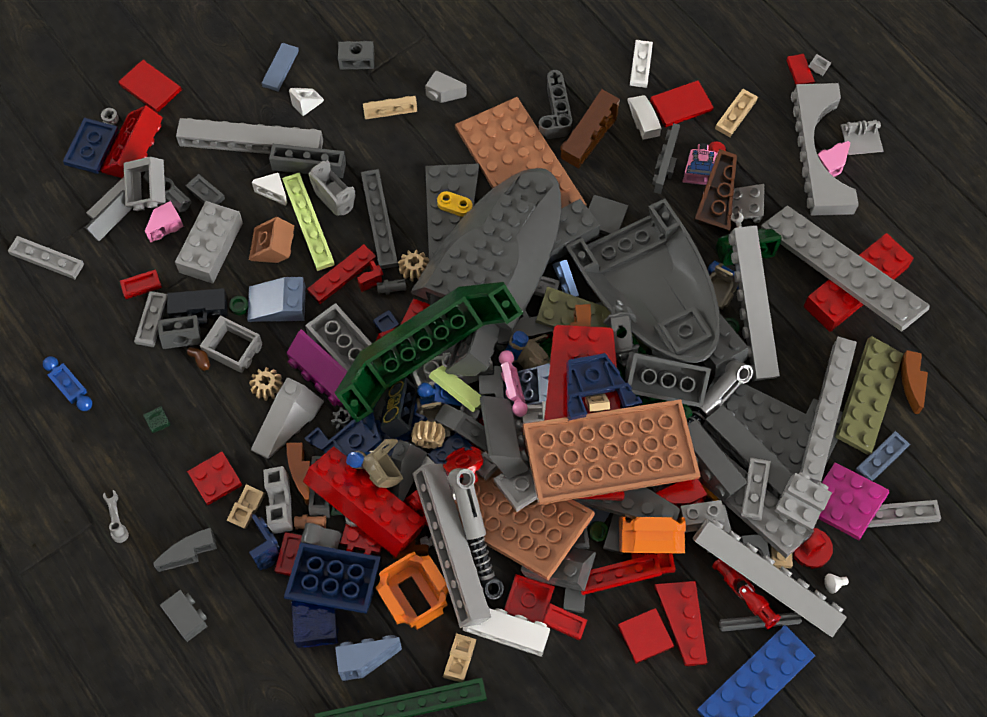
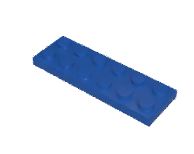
(759, 677)

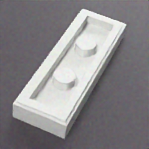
(641, 63)

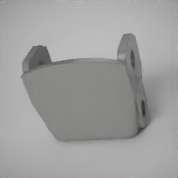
(331, 189)

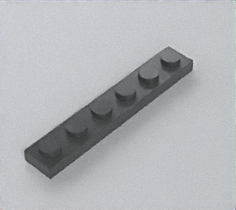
(379, 219)

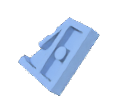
(565, 277)

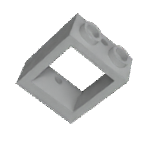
(132, 183)
(217, 332)

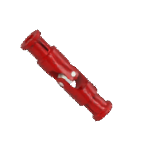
(755, 602)

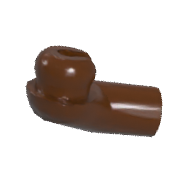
(200, 356)

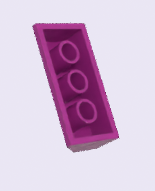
(316, 366)

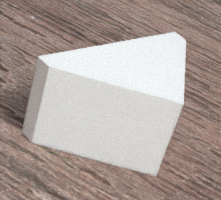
(304, 99)
(270, 187)

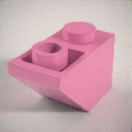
(835, 158)
(163, 222)

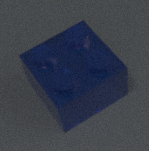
(314, 624)

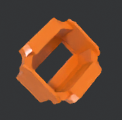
(652, 535)
(427, 579)

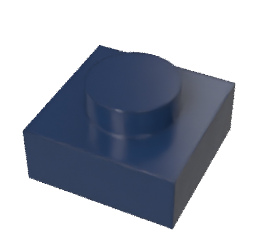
(385, 322)

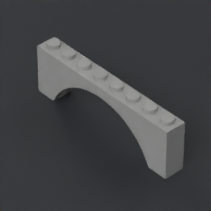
(824, 191)

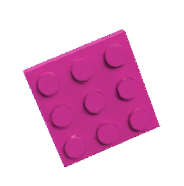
(852, 501)

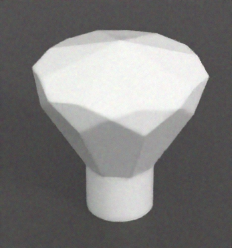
(834, 583)

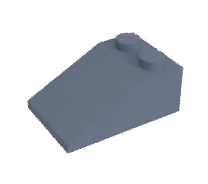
(277, 300)

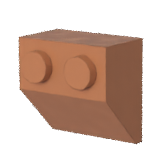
(272, 241)

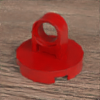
(466, 459)
(815, 550)

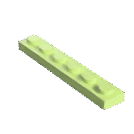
(308, 221)

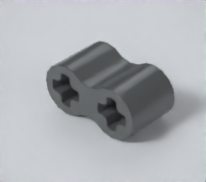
(320, 536)

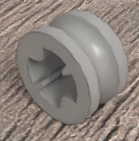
(107, 112)

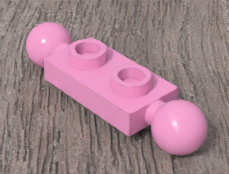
(511, 378)

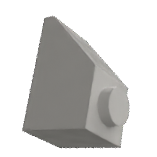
(444, 88)

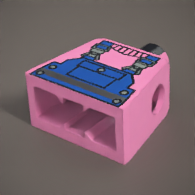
(699, 165)

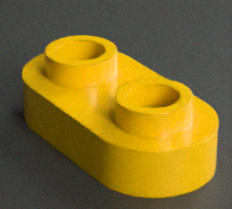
(454, 203)

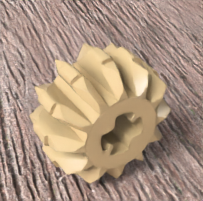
(407, 265)
(262, 390)
(428, 434)

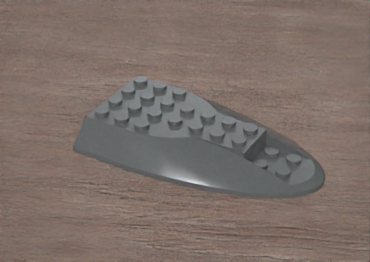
(500, 240)
(662, 281)

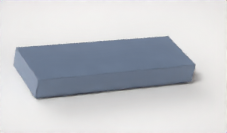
(280, 67)
(882, 457)

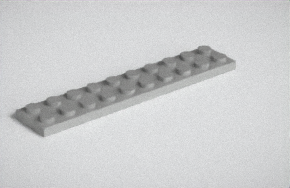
(847, 269)

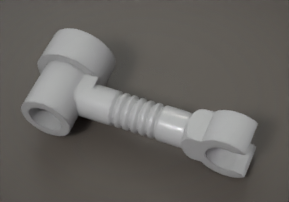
(118, 531)

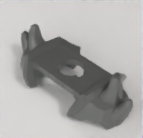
(622, 316)

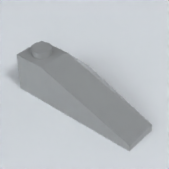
(288, 414)

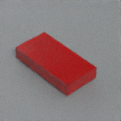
(799, 69)
(140, 284)
(564, 621)

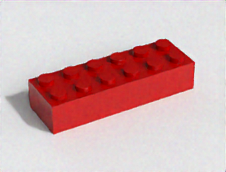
(834, 305)
(364, 503)

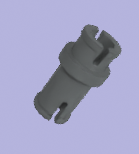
(391, 286)

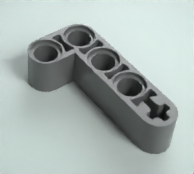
(558, 101)

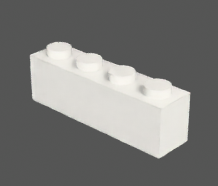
(513, 631)

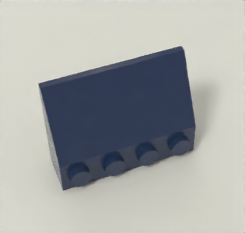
(333, 578)

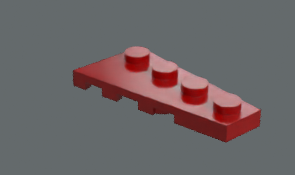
(684, 618)

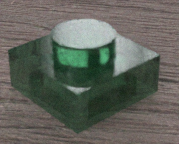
(156, 419)

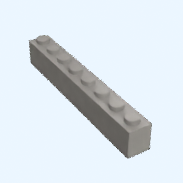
(243, 136)
(754, 302)
(828, 409)
(451, 545)
(769, 577)

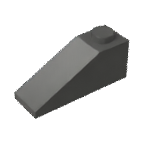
(407, 460)

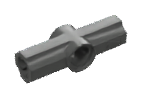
(178, 199)

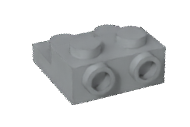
(803, 500)

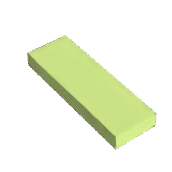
(456, 388)

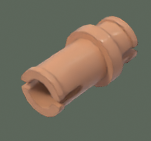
(299, 522)

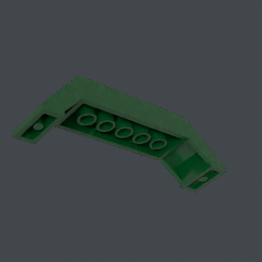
(421, 341)

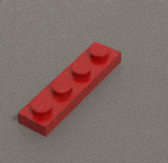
(341, 274)
(623, 573)

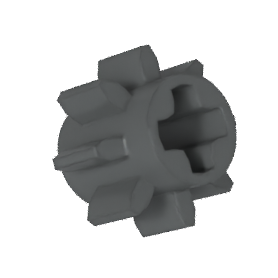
(338, 419)

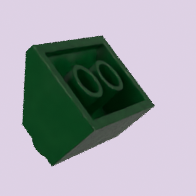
(768, 240)

